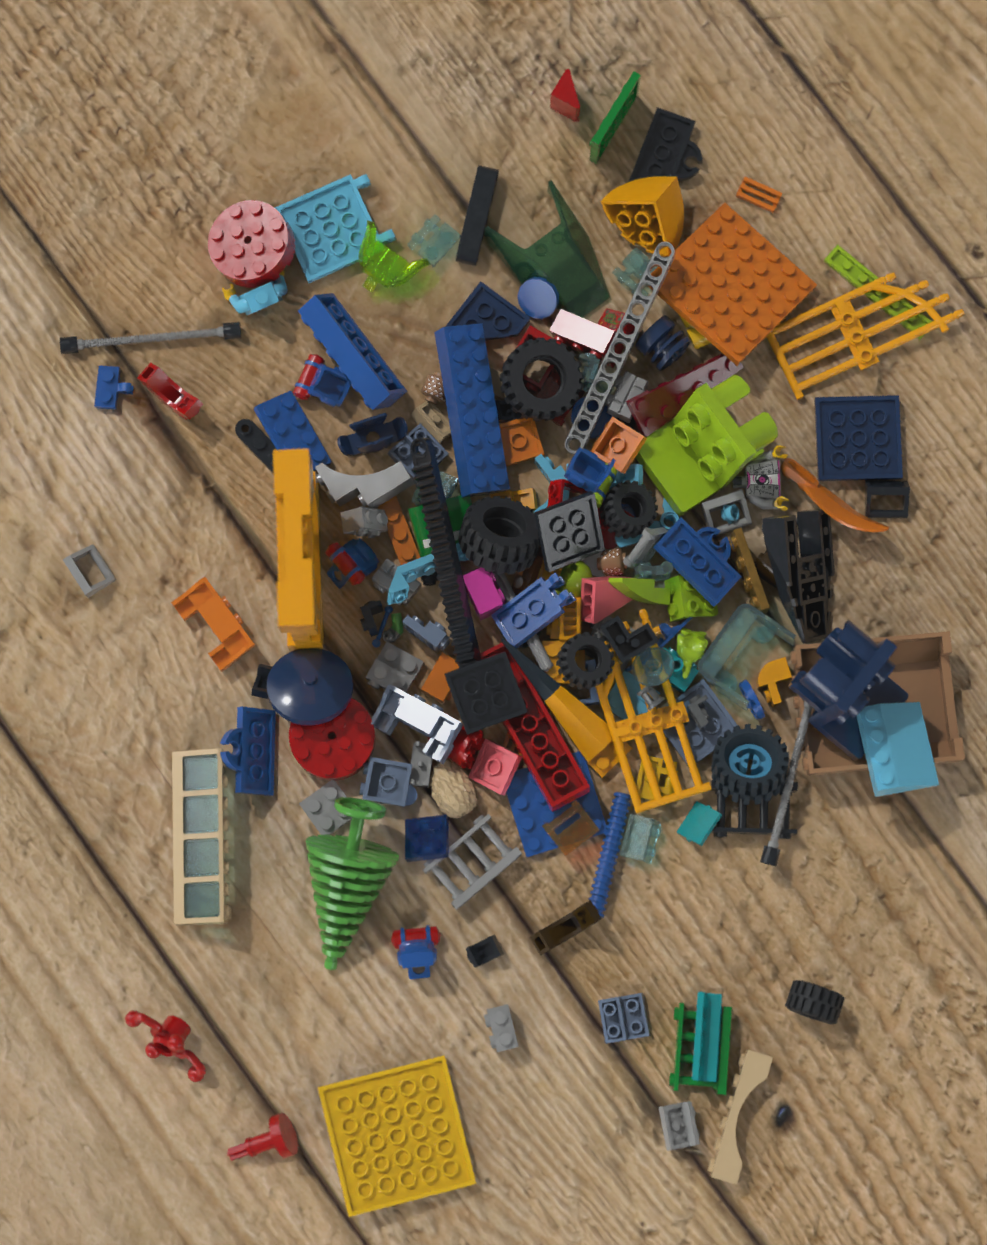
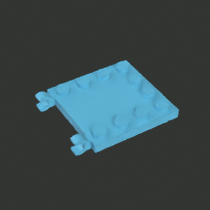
(330, 226)

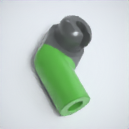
(395, 630)

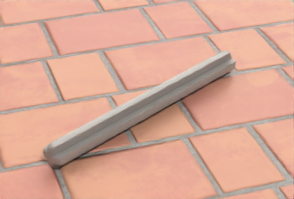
(534, 642)

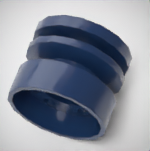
(663, 343)

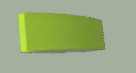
(642, 590)

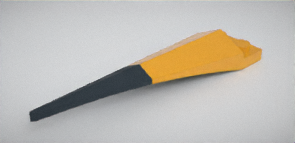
(582, 725)

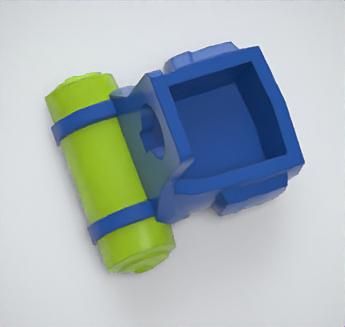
(591, 474)

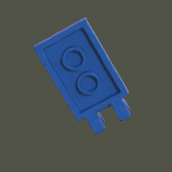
(532, 610)

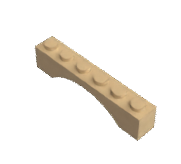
(727, 1160)

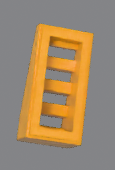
(577, 618)

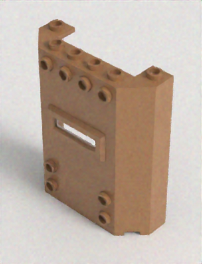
(922, 672)

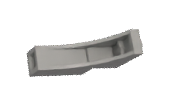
(370, 489)

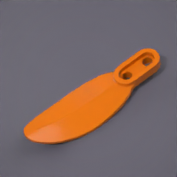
(827, 500)

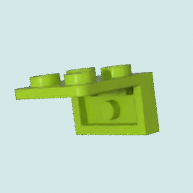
(687, 601)

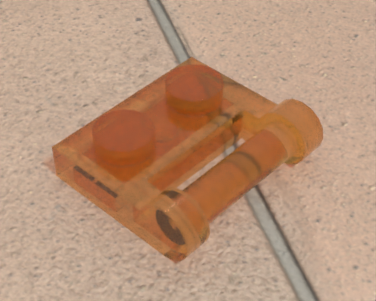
(576, 833)

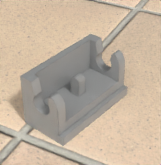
(421, 766)

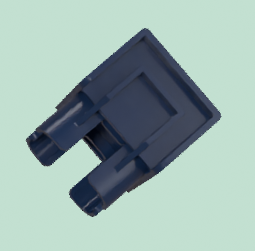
(844, 682)

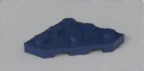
(496, 314)

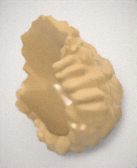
(452, 790)

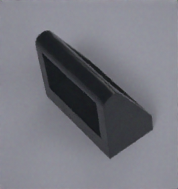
(885, 487)

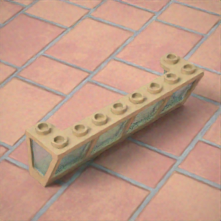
(200, 838)

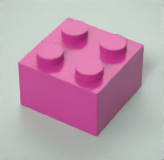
(482, 592)

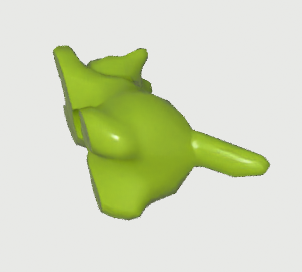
(690, 648)

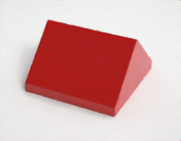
(564, 97)

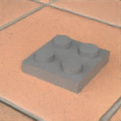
(321, 808)

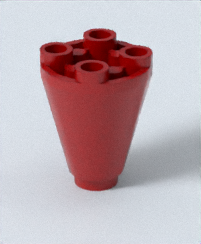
(466, 748)

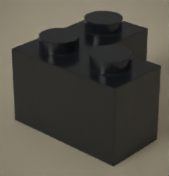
(624, 644)

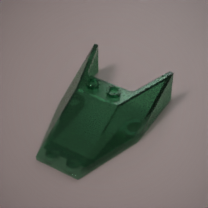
(560, 257)

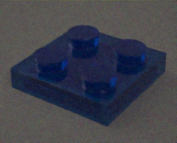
(426, 838)

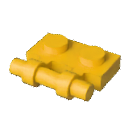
(643, 784)

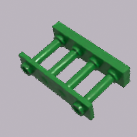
(674, 1078)

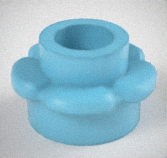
(730, 513)

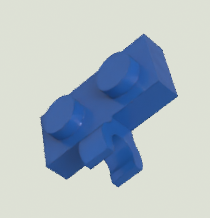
(109, 387)

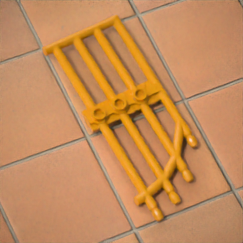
(855, 336)
(652, 721)

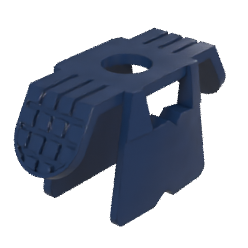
(388, 432)

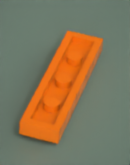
(399, 532)

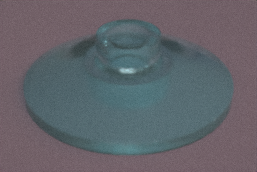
(648, 661)

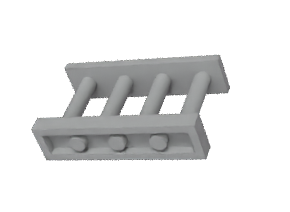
(492, 869)

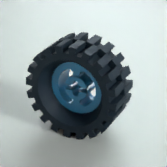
(767, 769)

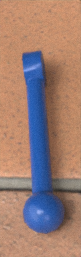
(376, 642)

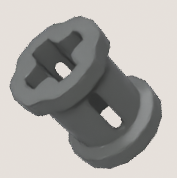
(651, 703)

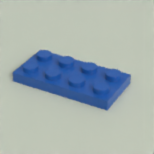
(290, 427)

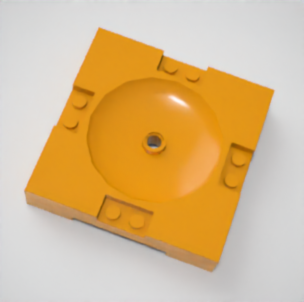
(298, 549)

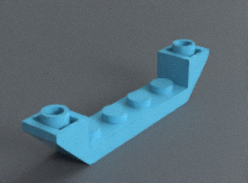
(411, 571)

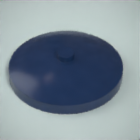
(309, 686)

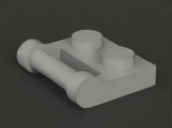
(644, 548)

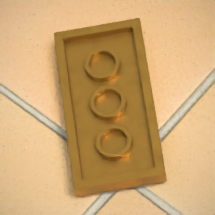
(746, 565)

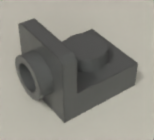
(699, 715)

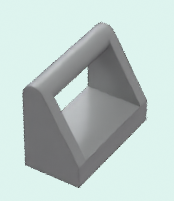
(718, 503)
(79, 577)

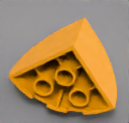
(647, 212)

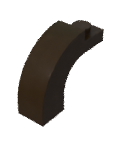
(565, 928)

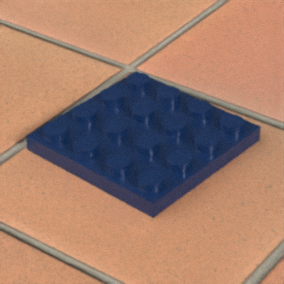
(858, 438)

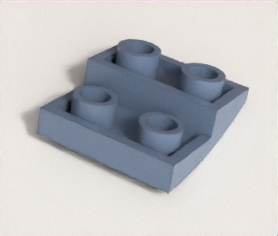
(402, 452)
(624, 1018)

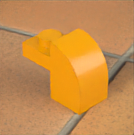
(771, 674)

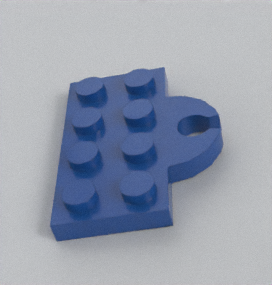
(699, 559)
(252, 751)

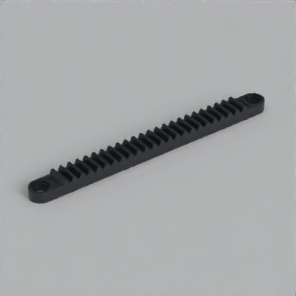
(445, 553)

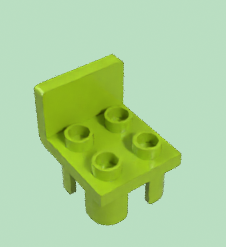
(704, 446)

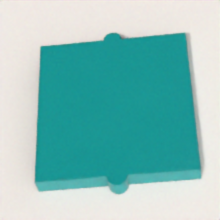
(699, 823)

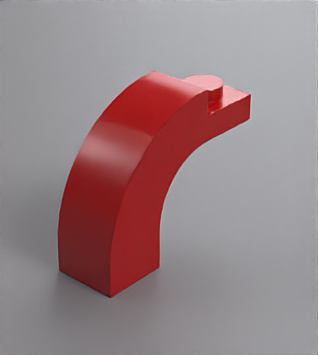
(169, 392)

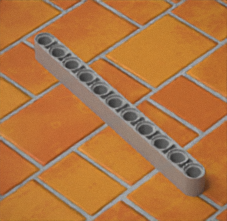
(620, 337)

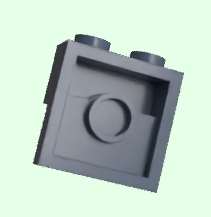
(432, 634)
(386, 781)

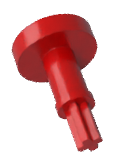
(280, 1136)

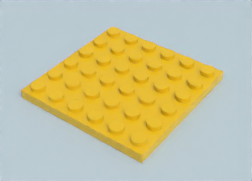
(396, 1136)

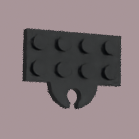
(667, 148)

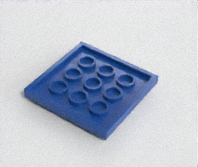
(532, 810)

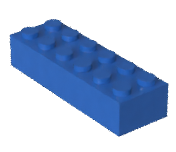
(352, 351)

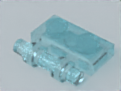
(438, 244)
(636, 264)

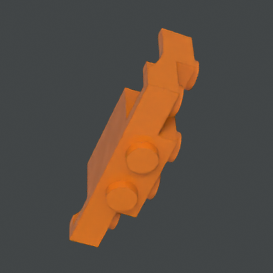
(224, 624)

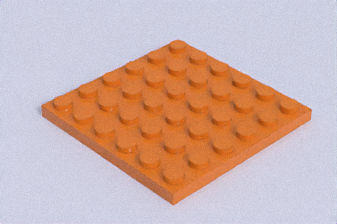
(732, 284)

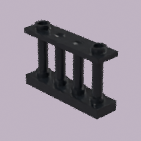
(722, 831)

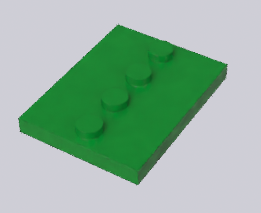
(614, 118)

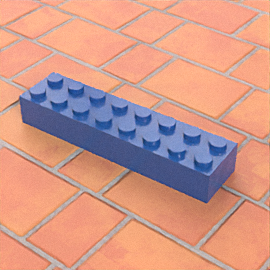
(472, 410)

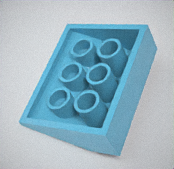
(897, 748)

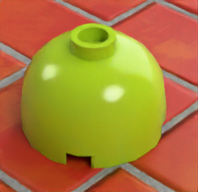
(573, 577)

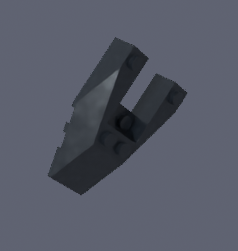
(802, 580)

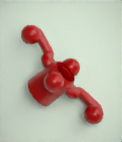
(168, 1040)

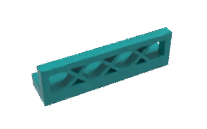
(707, 1037)

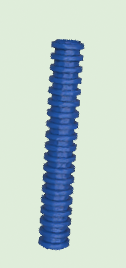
(609, 851)

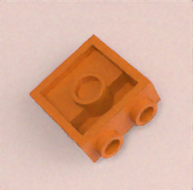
(618, 443)

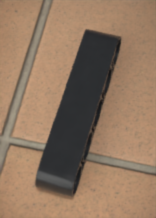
(477, 215)

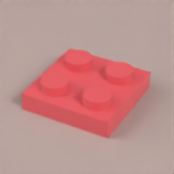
(495, 767)

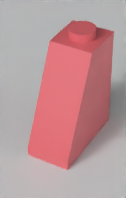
(600, 598)

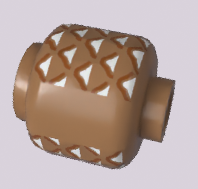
(433, 388)
(612, 562)

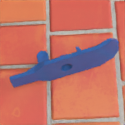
(668, 633)

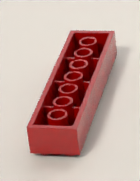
(542, 744)

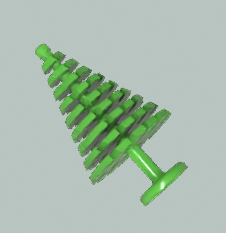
(347, 876)

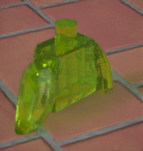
(384, 264)

